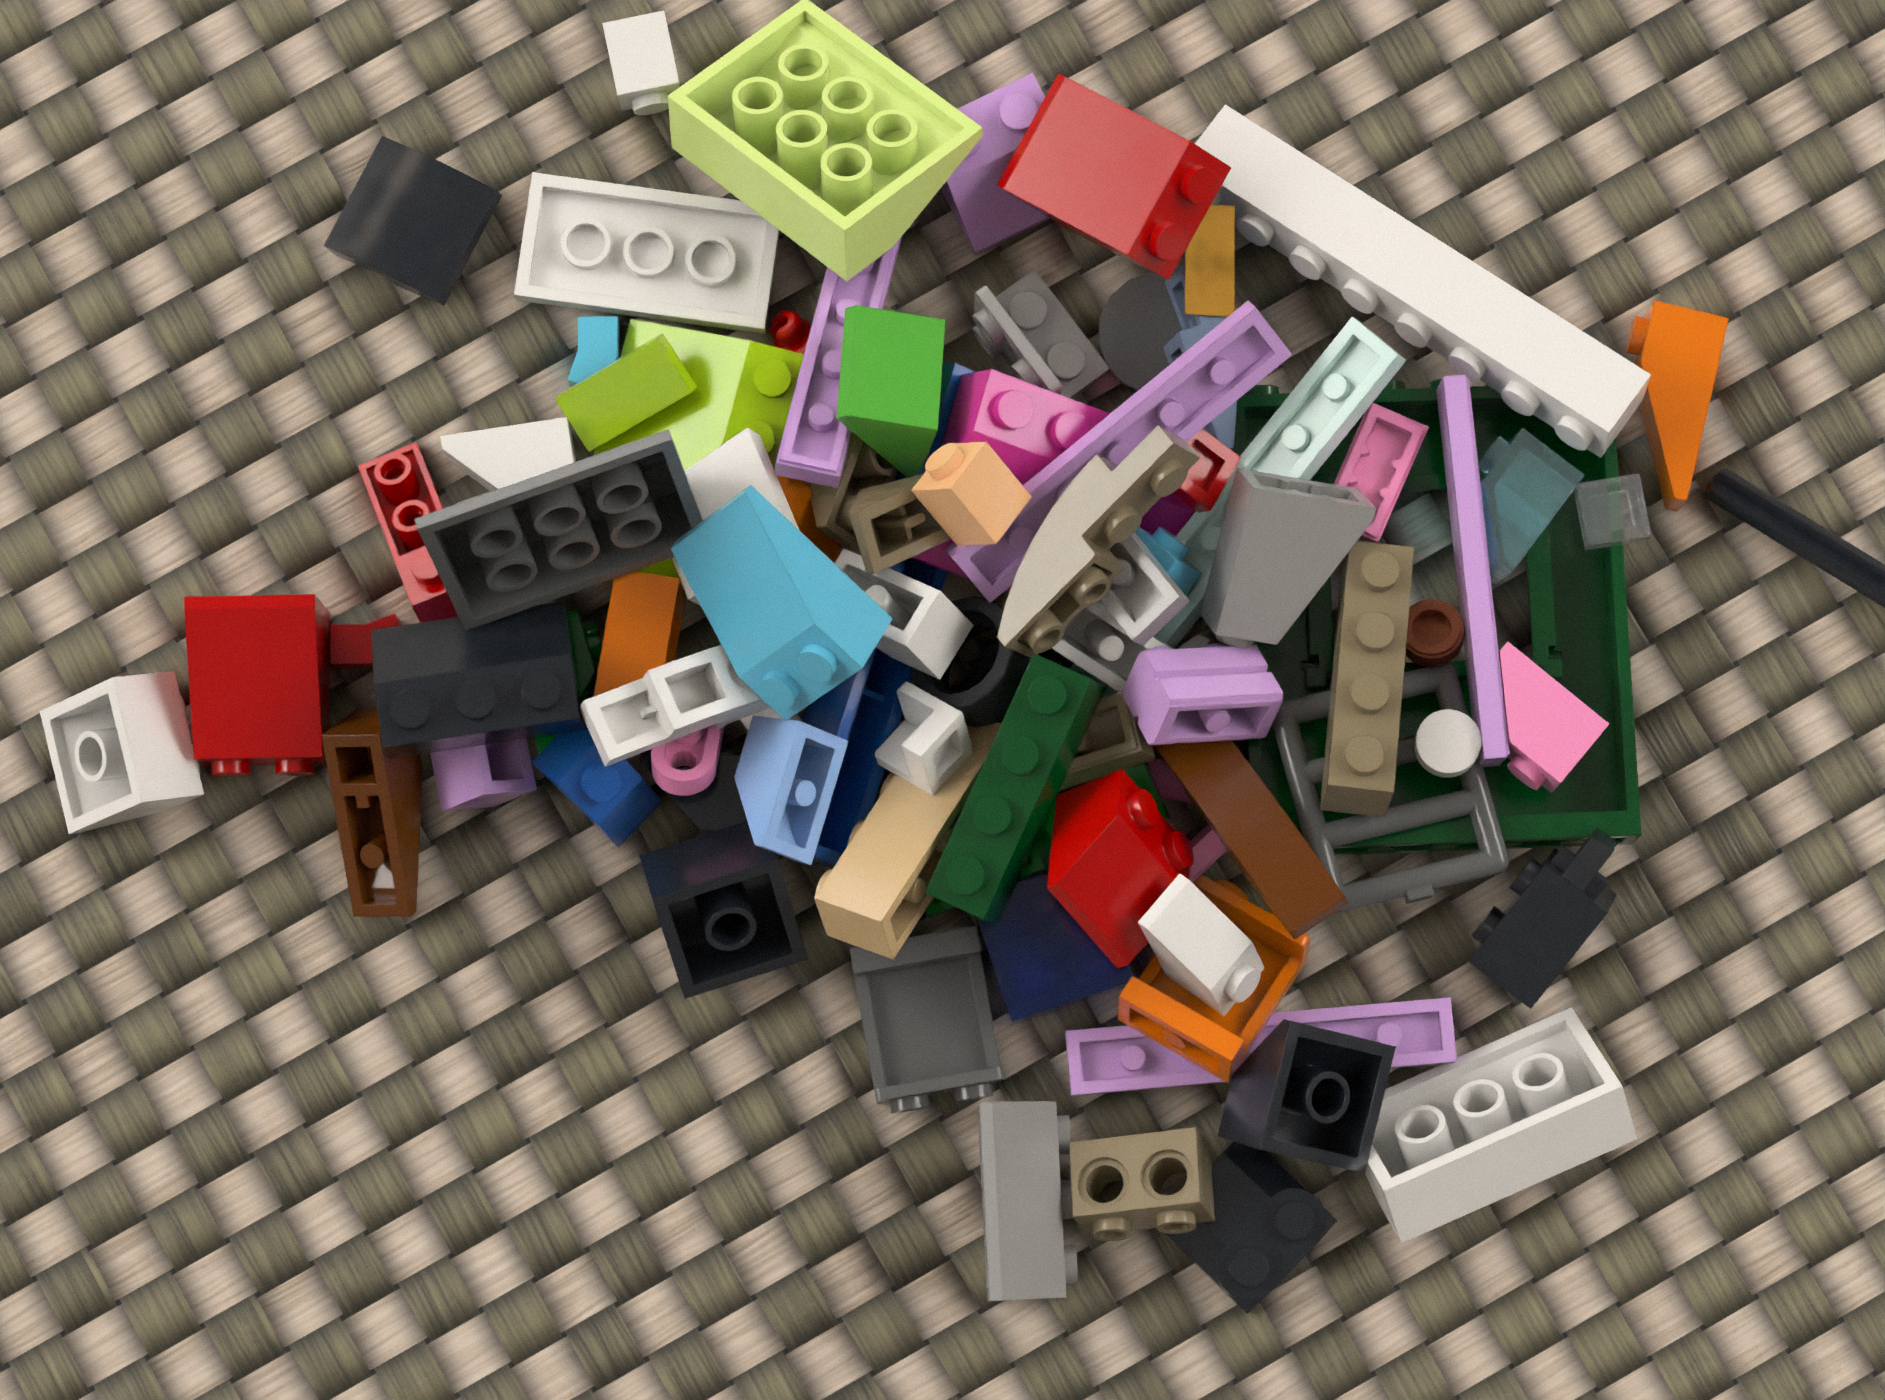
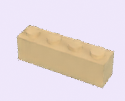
(890, 857)

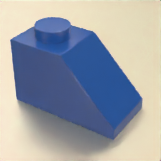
(609, 796)

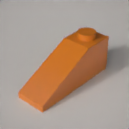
(1682, 356)

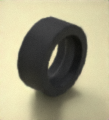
(993, 695)

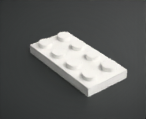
(646, 253)

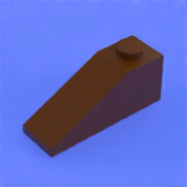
(375, 816)

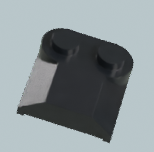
(1259, 1227)

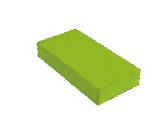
(625, 392)

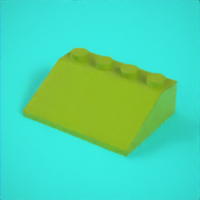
(736, 389)

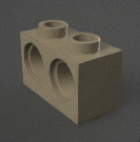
(1143, 1166)

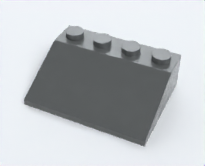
(561, 530)

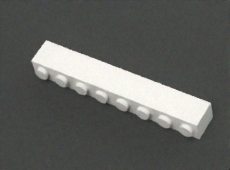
(1423, 287)

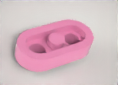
(696, 750)

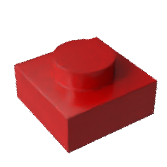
(1208, 474)

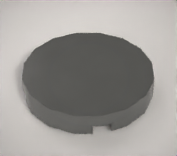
(1135, 330)

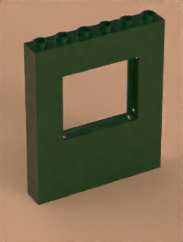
(1575, 637)

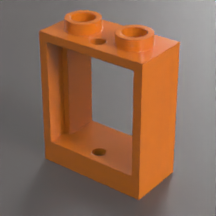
(639, 628)

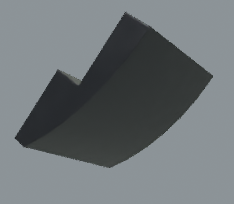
(413, 220)

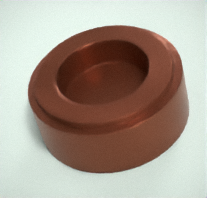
(1433, 633)

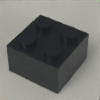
(722, 909)

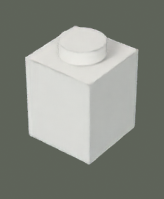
(642, 62)

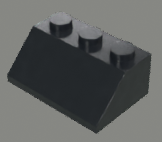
(477, 685)

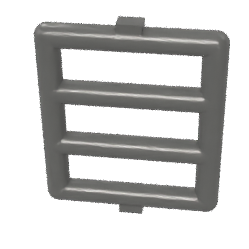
(1473, 800)

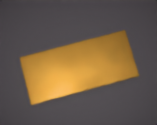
(1211, 265)

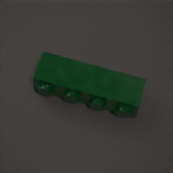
(1015, 789)

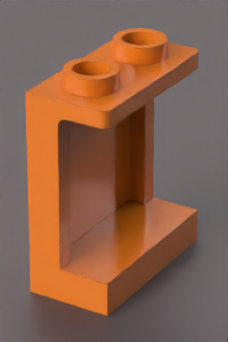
(1191, 1027)

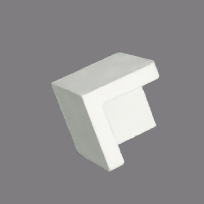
(928, 742)

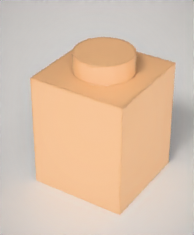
(971, 493)

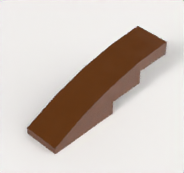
(1255, 832)

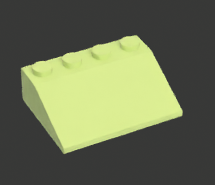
(821, 136)

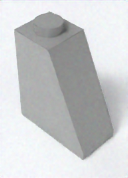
(1277, 553)

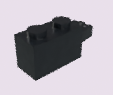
(1547, 920)

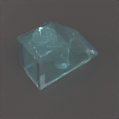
(1520, 496)

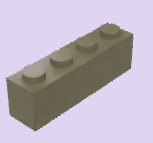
(1367, 679)

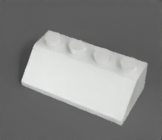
(1494, 1124)

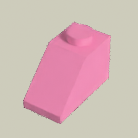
(1544, 722)

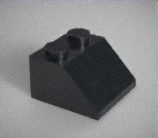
(1309, 1095)

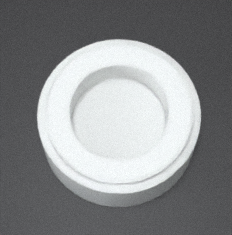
(1447, 743)

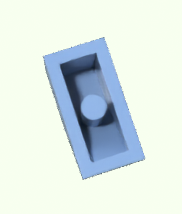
(788, 784)

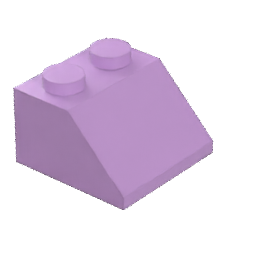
(982, 208)

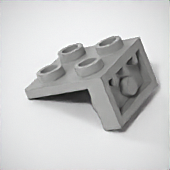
(1036, 337)

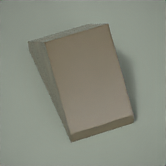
(893, 524)

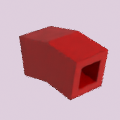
(353, 643)

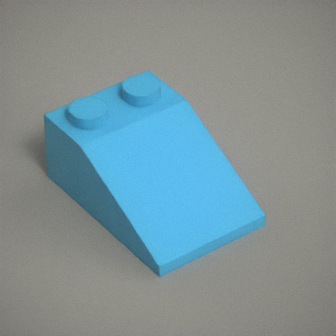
(778, 603)

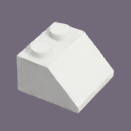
(121, 751)

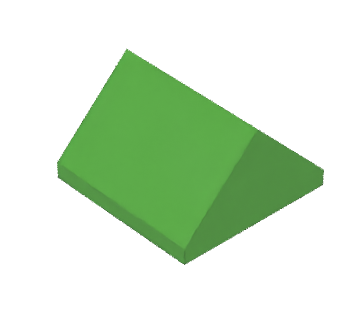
(892, 383)

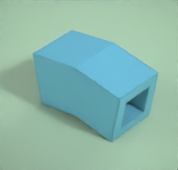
(596, 346)

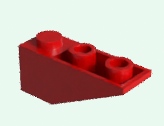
(400, 493)

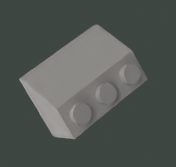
(1025, 1200)

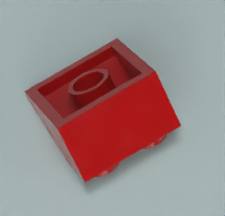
(1113, 861)

